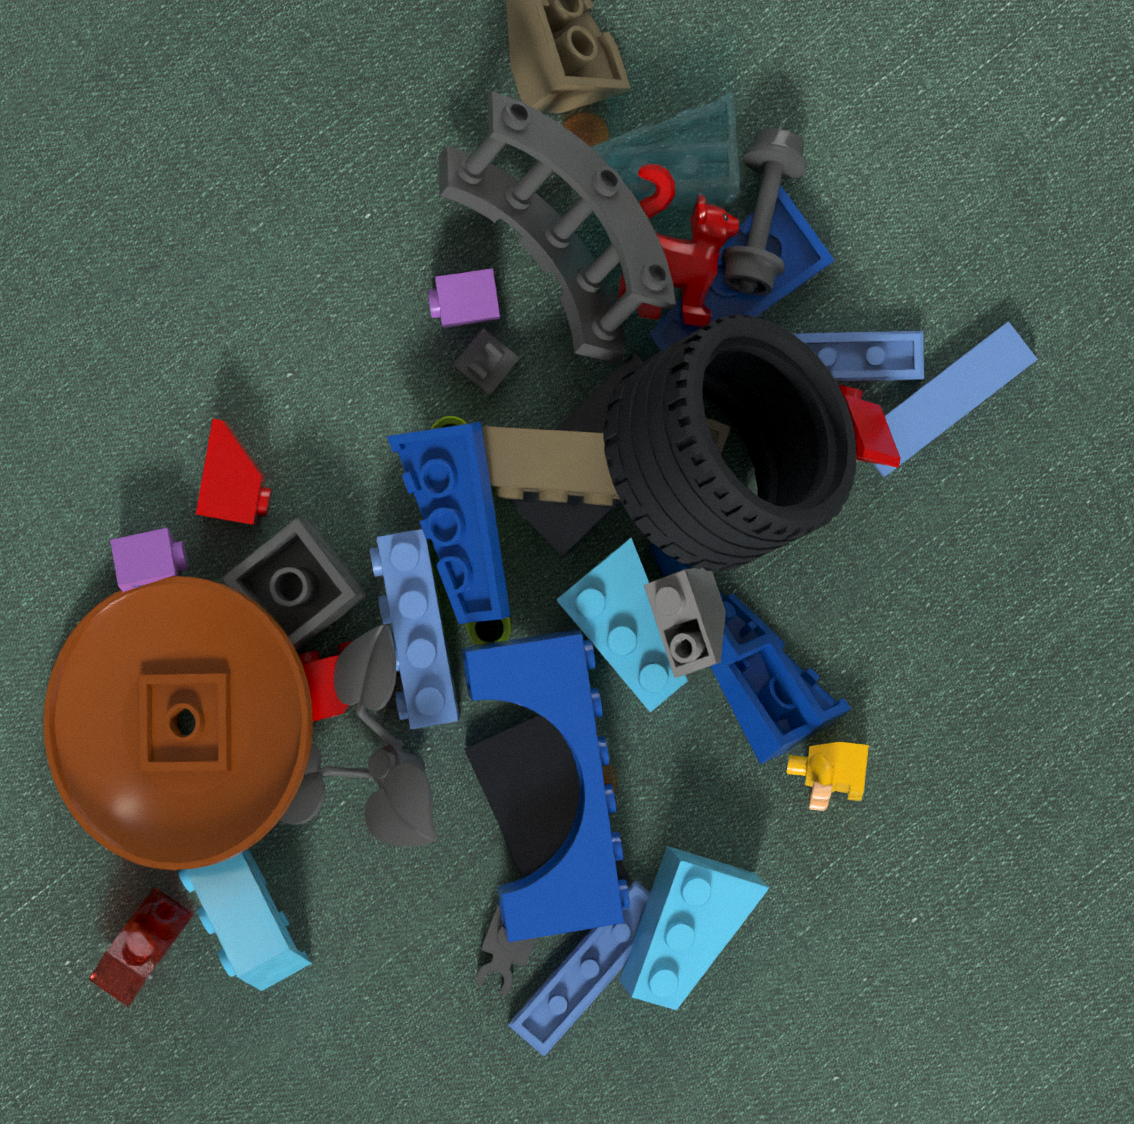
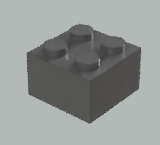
(298, 582)

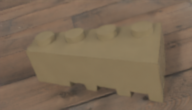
(548, 463)

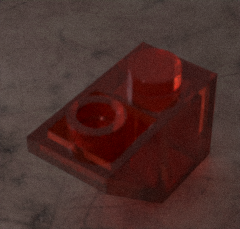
(141, 946)

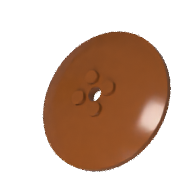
(118, 736)

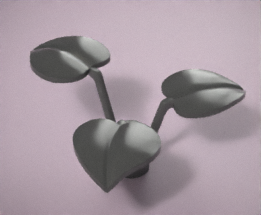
(403, 805)

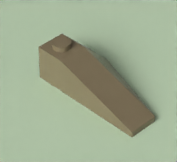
(561, 55)

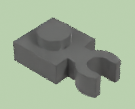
(503, 953)

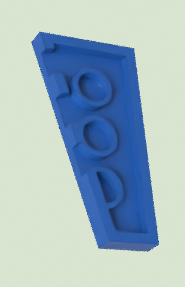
(789, 239)
(454, 494)

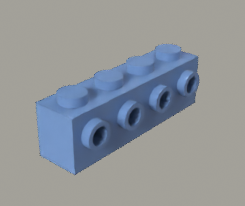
(417, 627)

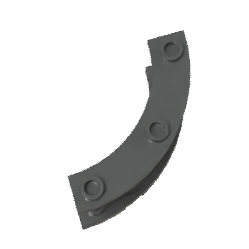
(550, 238)

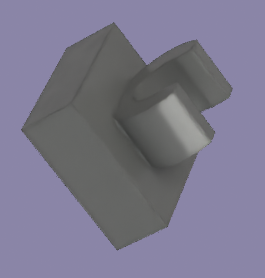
(486, 362)

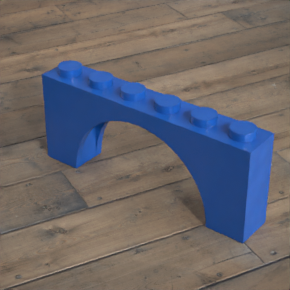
(580, 881)

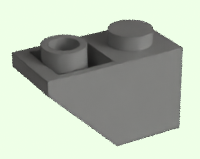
(688, 619)

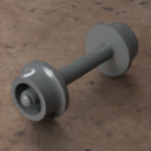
(775, 156)

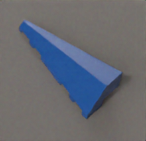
(764, 686)

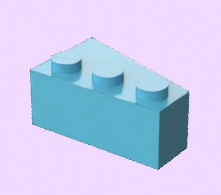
(619, 621)
(245, 921)
(686, 925)

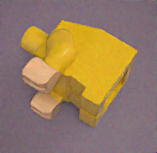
(831, 769)

